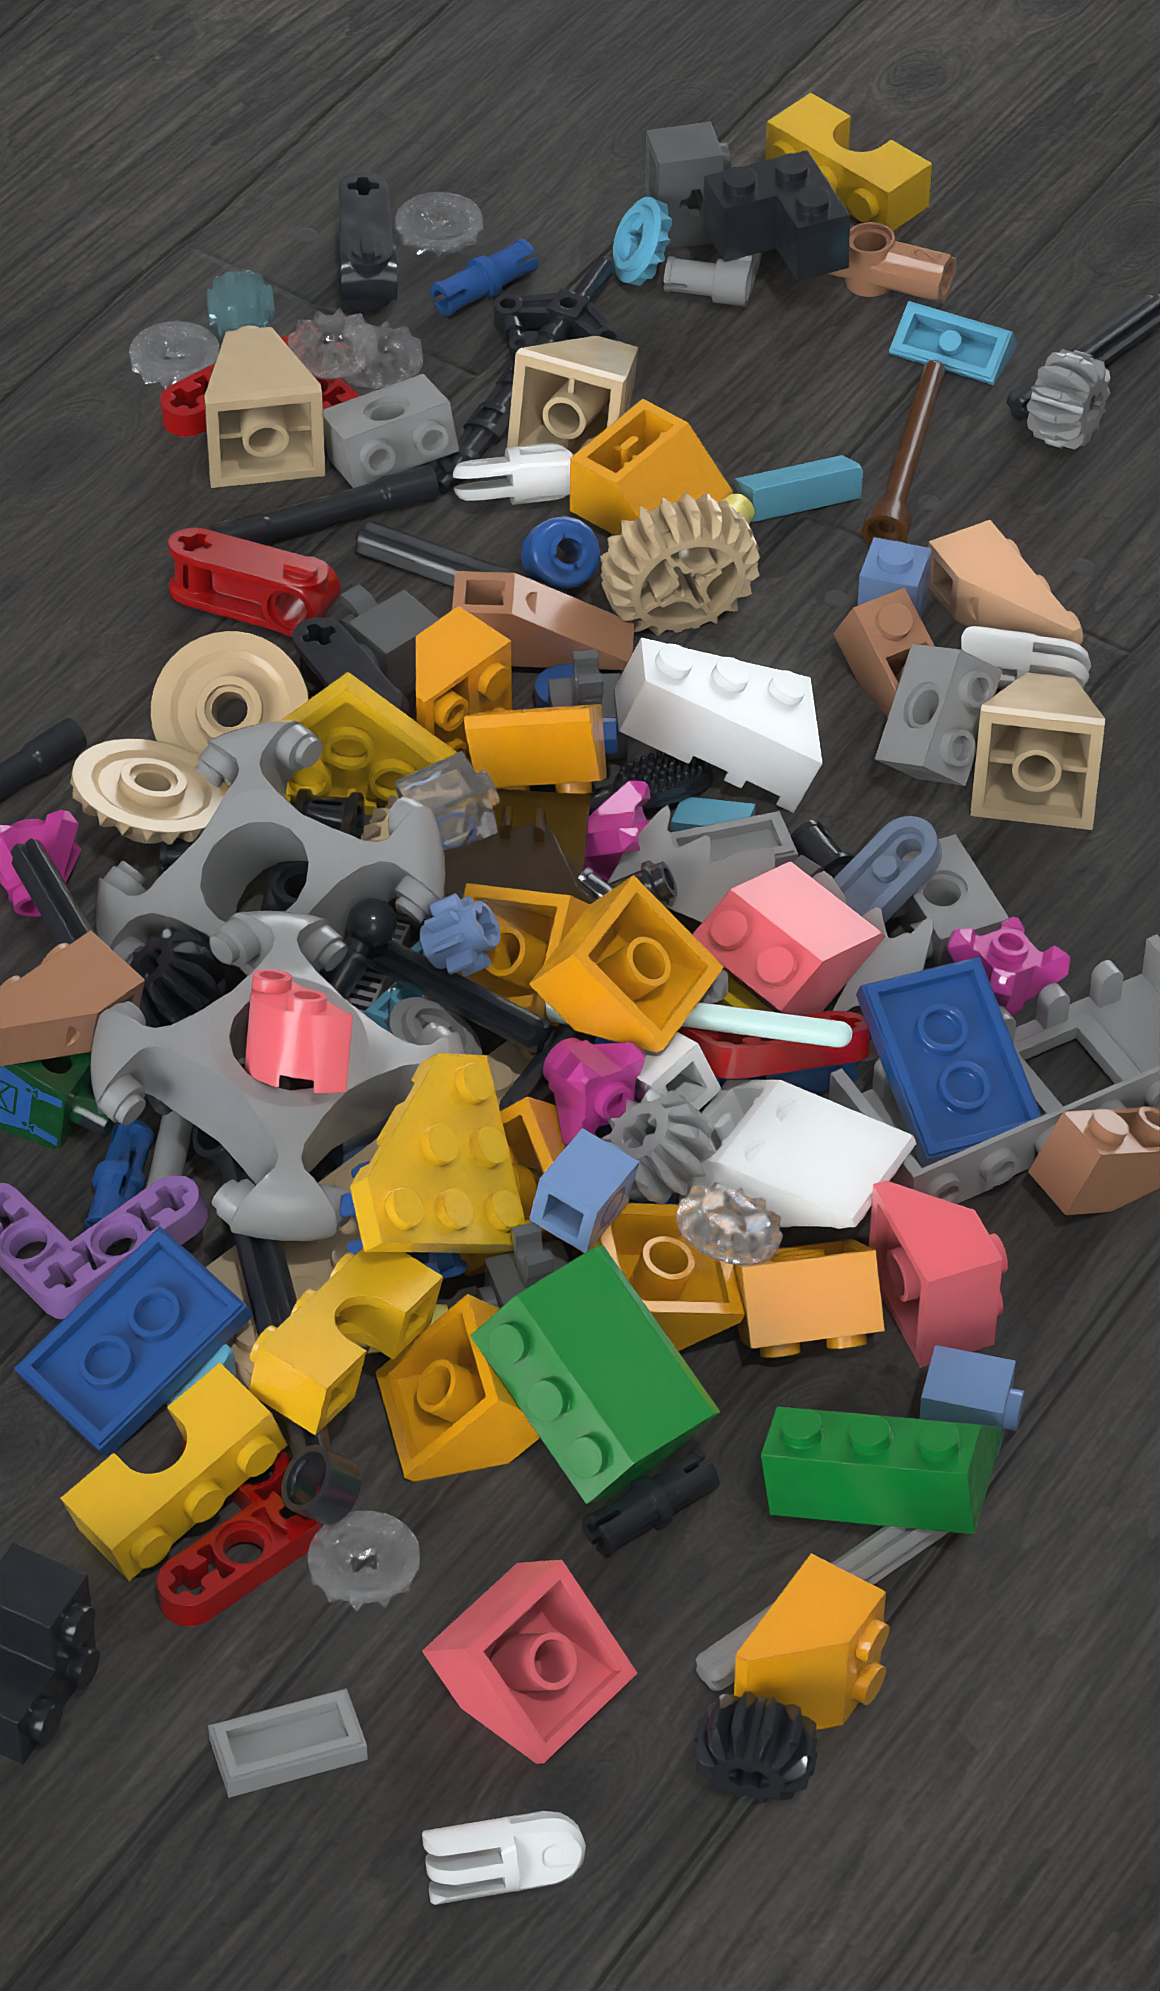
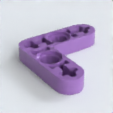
(70, 1260)

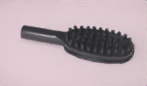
(667, 778)

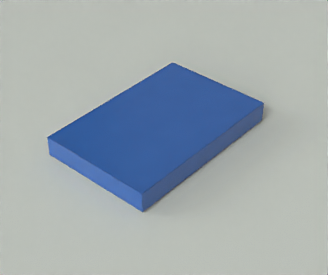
(947, 1057)
(133, 1342)

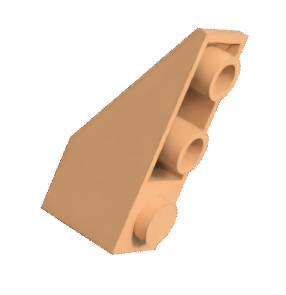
(991, 586)

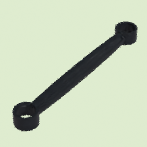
(271, 1302)

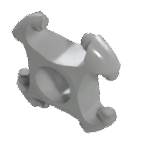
(258, 830)
(265, 1128)

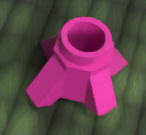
(616, 828)
(56, 835)
(1011, 962)
(591, 1082)

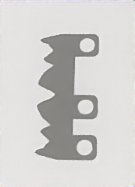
(705, 884)

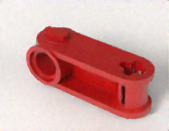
(249, 580)

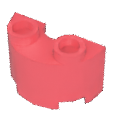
(296, 1034)

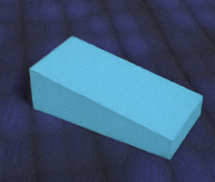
(705, 812)

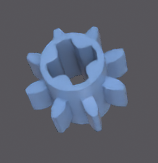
(460, 935)

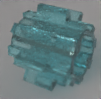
(240, 301)

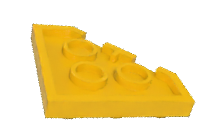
(363, 743)
(441, 1167)

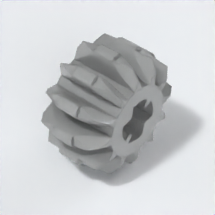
(1068, 399)
(668, 1142)

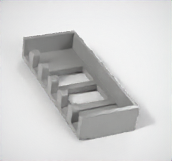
(1113, 1024)

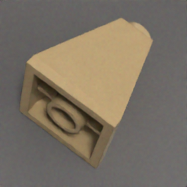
(570, 391)
(262, 412)
(1039, 753)

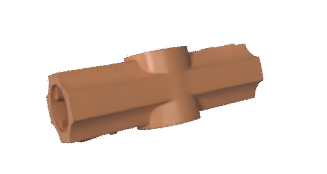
(884, 265)

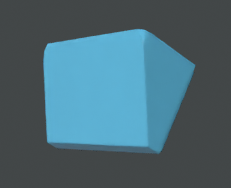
(955, 341)
(802, 487)

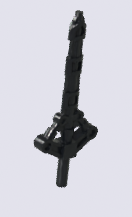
(560, 318)

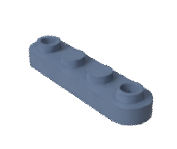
(880, 875)

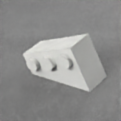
(725, 712)

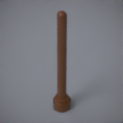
(890, 516)

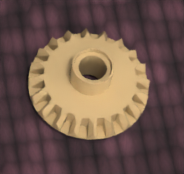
(216, 671)
(145, 790)

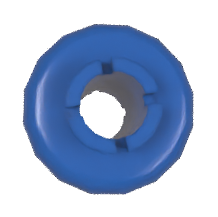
(570, 536)

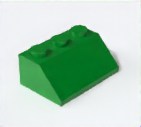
(595, 1375)
(878, 1469)

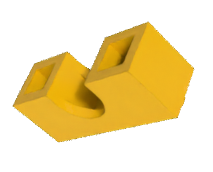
(873, 185)
(311, 1361)
(141, 1515)

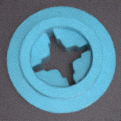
(641, 241)

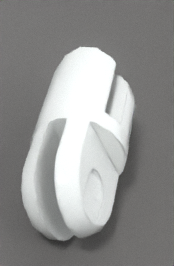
(531, 474)
(1026, 652)
(501, 1855)

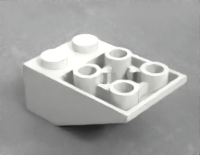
(799, 1152)

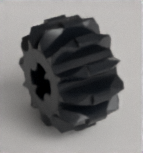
(178, 976)
(756, 1746)

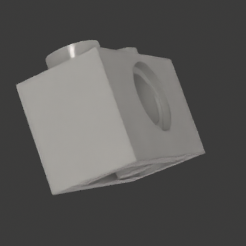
(389, 430)
(937, 714)
(954, 898)

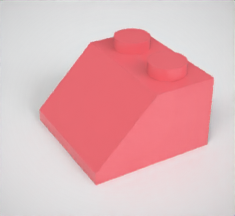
(788, 940)
(936, 1270)
(531, 1659)

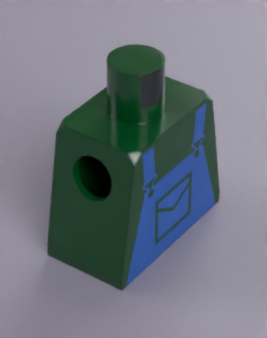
(50, 1099)

